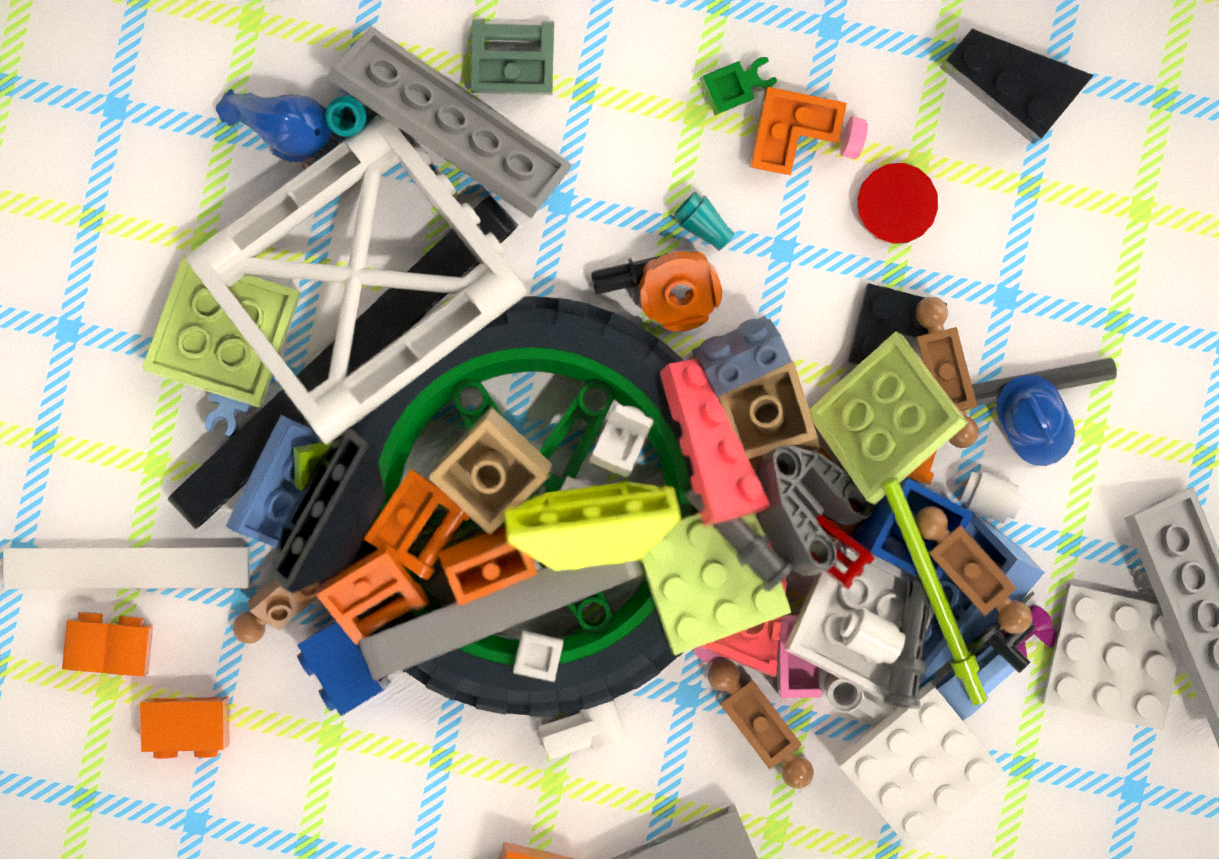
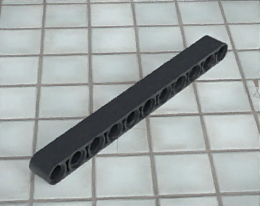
(374, 330)

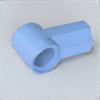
(991, 673)

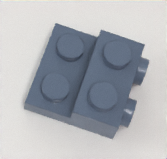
(742, 354)

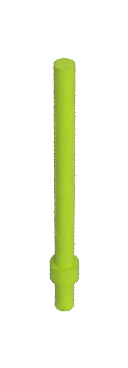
(963, 662)

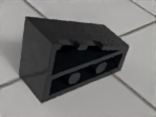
(1015, 82)

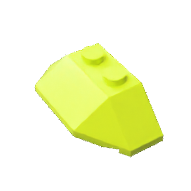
(592, 524)

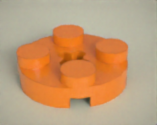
(675, 269)

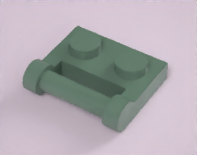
(512, 70)

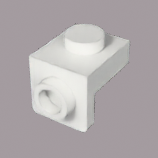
(621, 440)

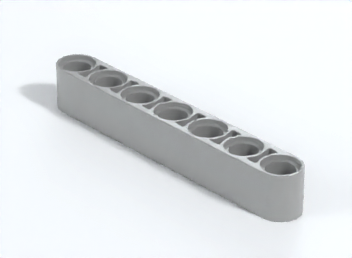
(460, 625)

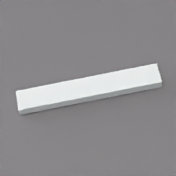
(126, 567)

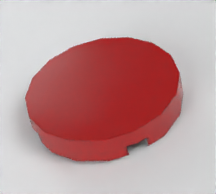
(897, 203)

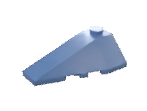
(970, 620)

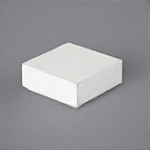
(538, 656)

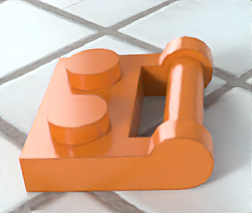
(406, 517)
(367, 585)

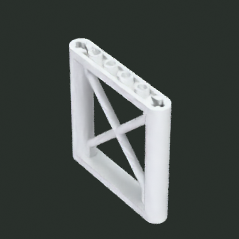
(368, 154)

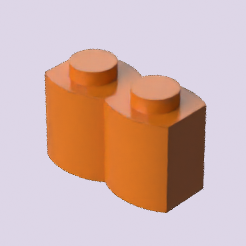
(107, 646)

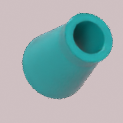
(341, 121)
(702, 219)

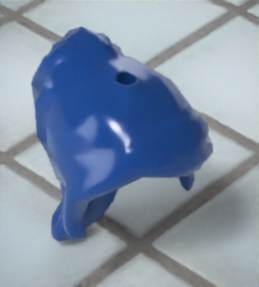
(287, 122)

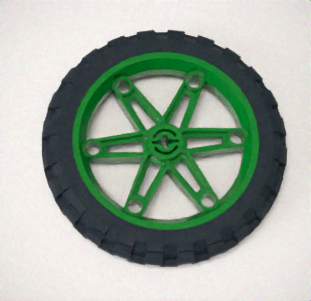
(605, 354)

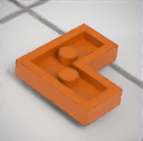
(785, 118)

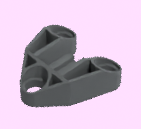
(800, 492)

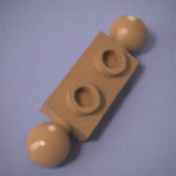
(945, 360)
(973, 570)
(274, 607)
(760, 723)

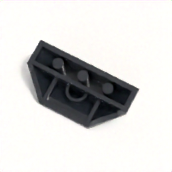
(330, 514)

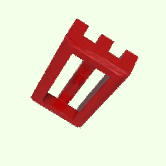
(854, 568)

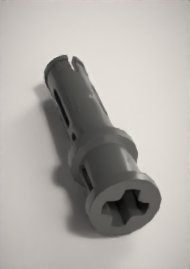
(751, 548)
(909, 664)

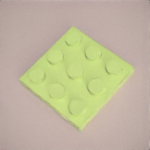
(205, 348)
(886, 417)
(704, 588)

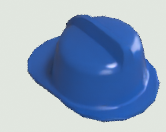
(1035, 420)

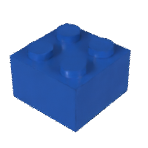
(884, 538)
(339, 668)

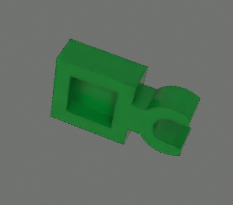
(732, 86)

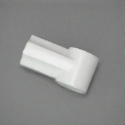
(858, 704)
(582, 729)

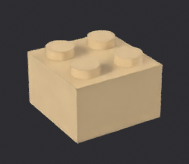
(770, 414)
(490, 470)

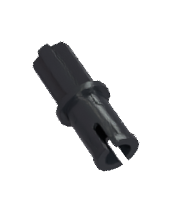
(619, 276)

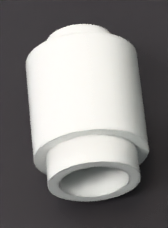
(991, 496)
(872, 636)

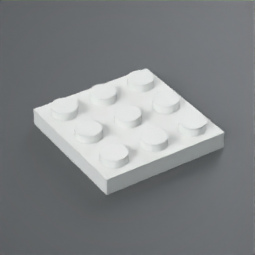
(817, 628)
(1112, 658)
(919, 766)

